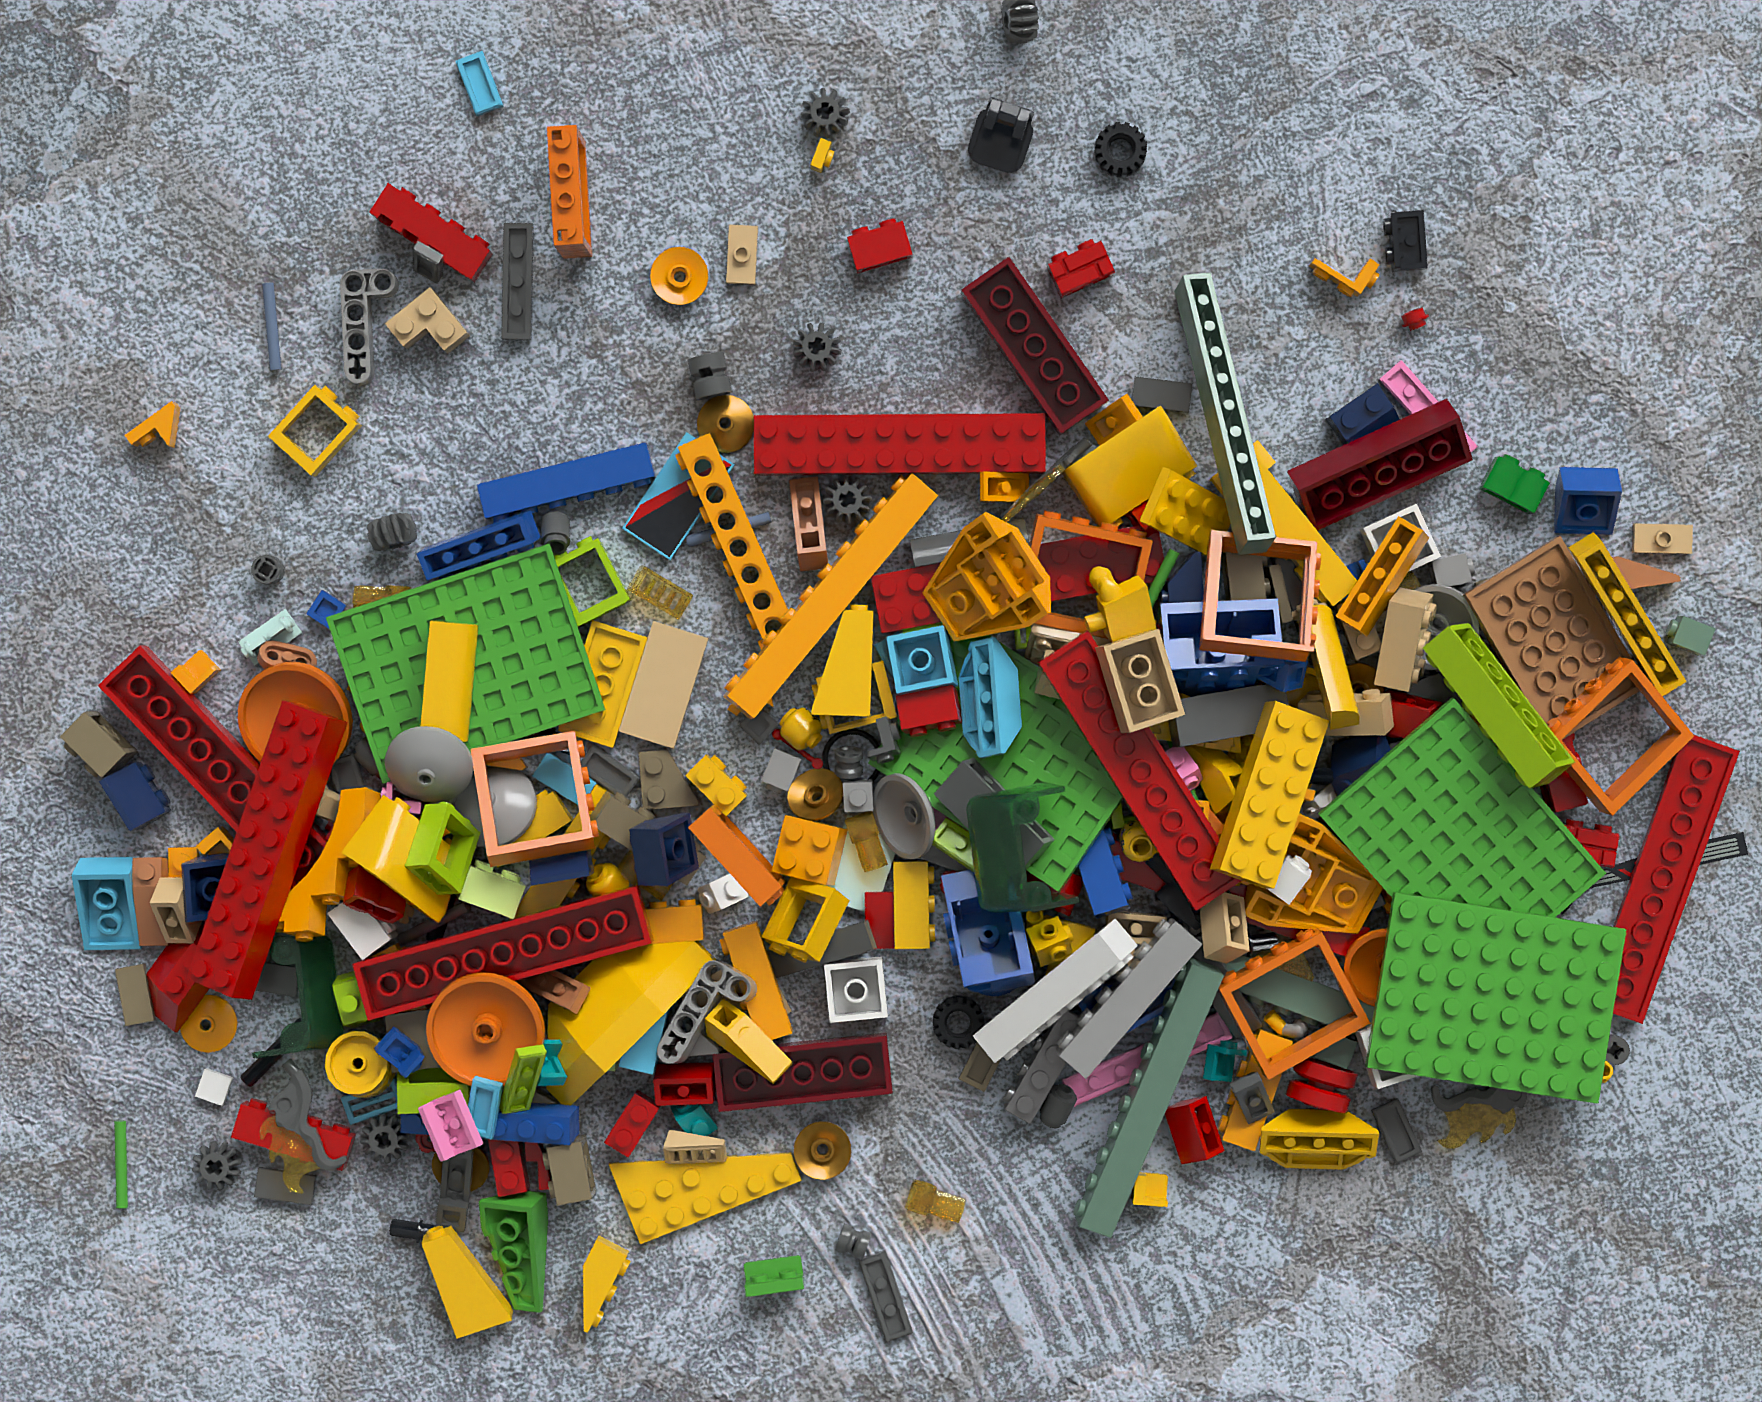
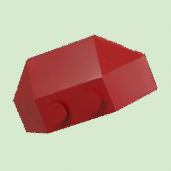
(170, 991)

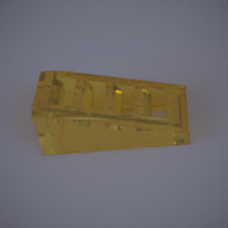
(637, 581)

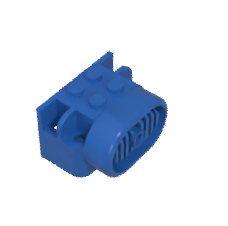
(1212, 672)
(985, 944)

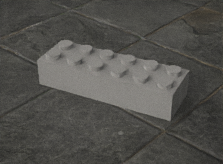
(1128, 997)

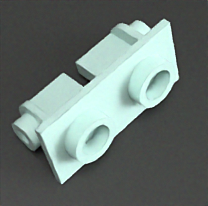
(279, 628)

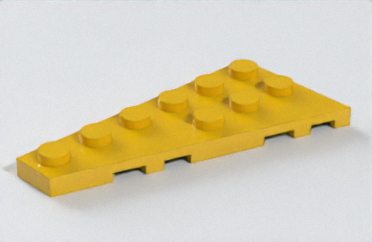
(672, 1196)

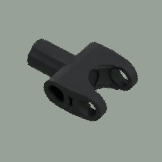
(1171, 894)

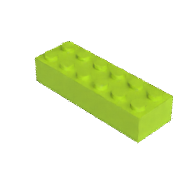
(1498, 705)

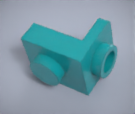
(1220, 1060)
(552, 1070)
(694, 1119)

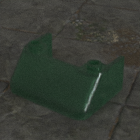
(999, 854)
(319, 1011)

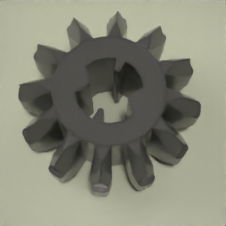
(1019, 20)
(816, 107)
(822, 355)
(844, 490)
(392, 531)
(375, 1141)
(219, 1176)

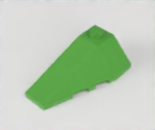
(519, 1242)

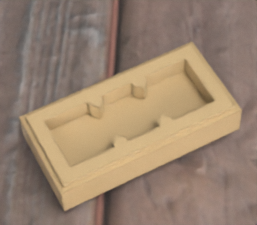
(742, 254)
(1662, 538)

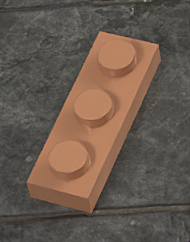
(557, 989)

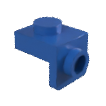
(400, 1052)

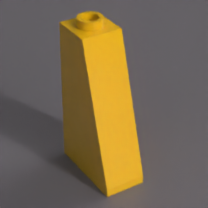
(848, 671)
(463, 1284)

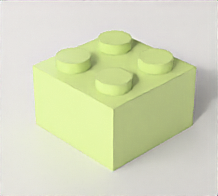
(492, 890)

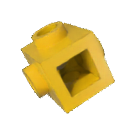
(1050, 941)

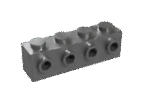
(1040, 1073)

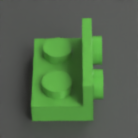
(773, 1275)

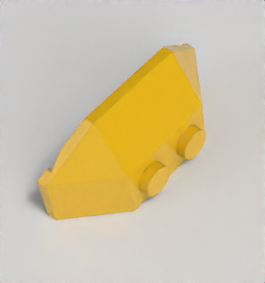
(1318, 1139)

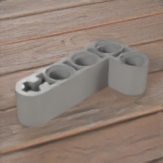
(363, 326)
(691, 1009)

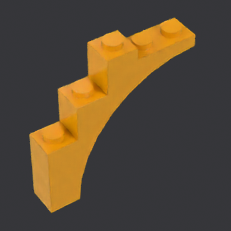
(326, 881)

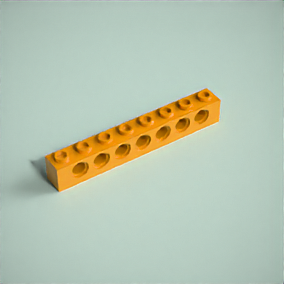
(687, 458)

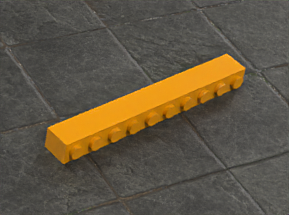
(830, 595)

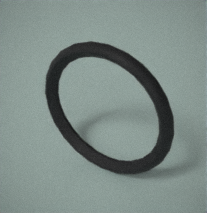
(834, 738)

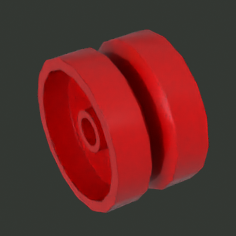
(1320, 1088)

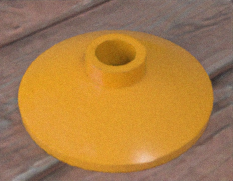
(668, 265)
(222, 1029)

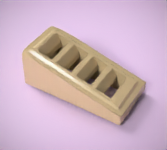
(693, 1148)

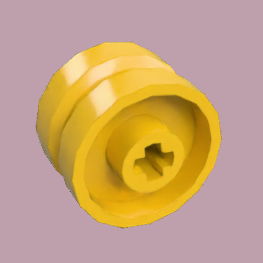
(343, 1069)

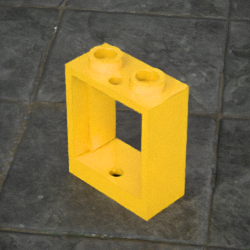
(315, 466)
(886, 698)
(787, 913)

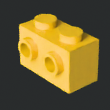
(716, 784)

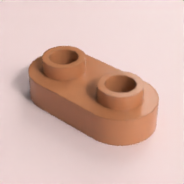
(282, 653)

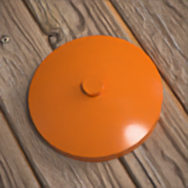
(292, 683)
(480, 1025)

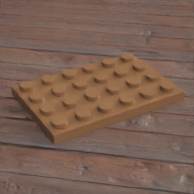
(1549, 630)

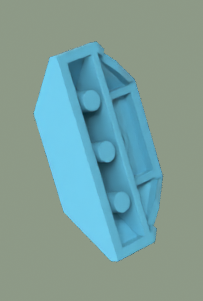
(989, 698)

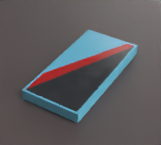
(668, 506)

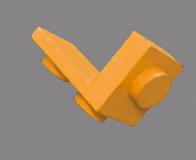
(1365, 278)

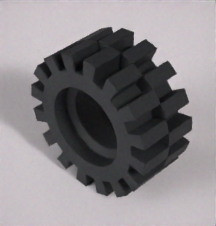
(1125, 132)
(951, 1005)

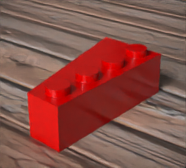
(422, 223)

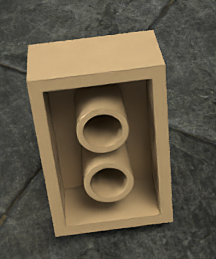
(1404, 638)
(1140, 681)

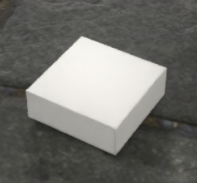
(214, 1086)

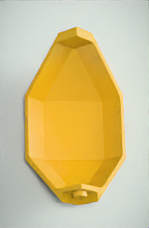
(624, 1002)

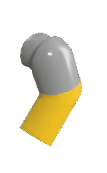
(1284, 1029)

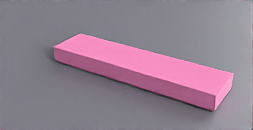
(1411, 392)

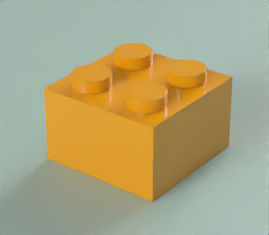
(809, 850)

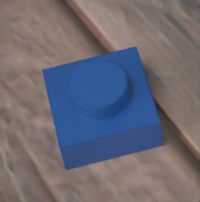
(325, 606)

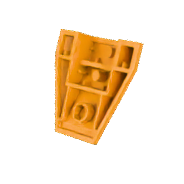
(989, 582)
(1333, 897)

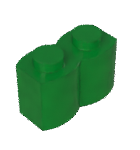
(1514, 484)

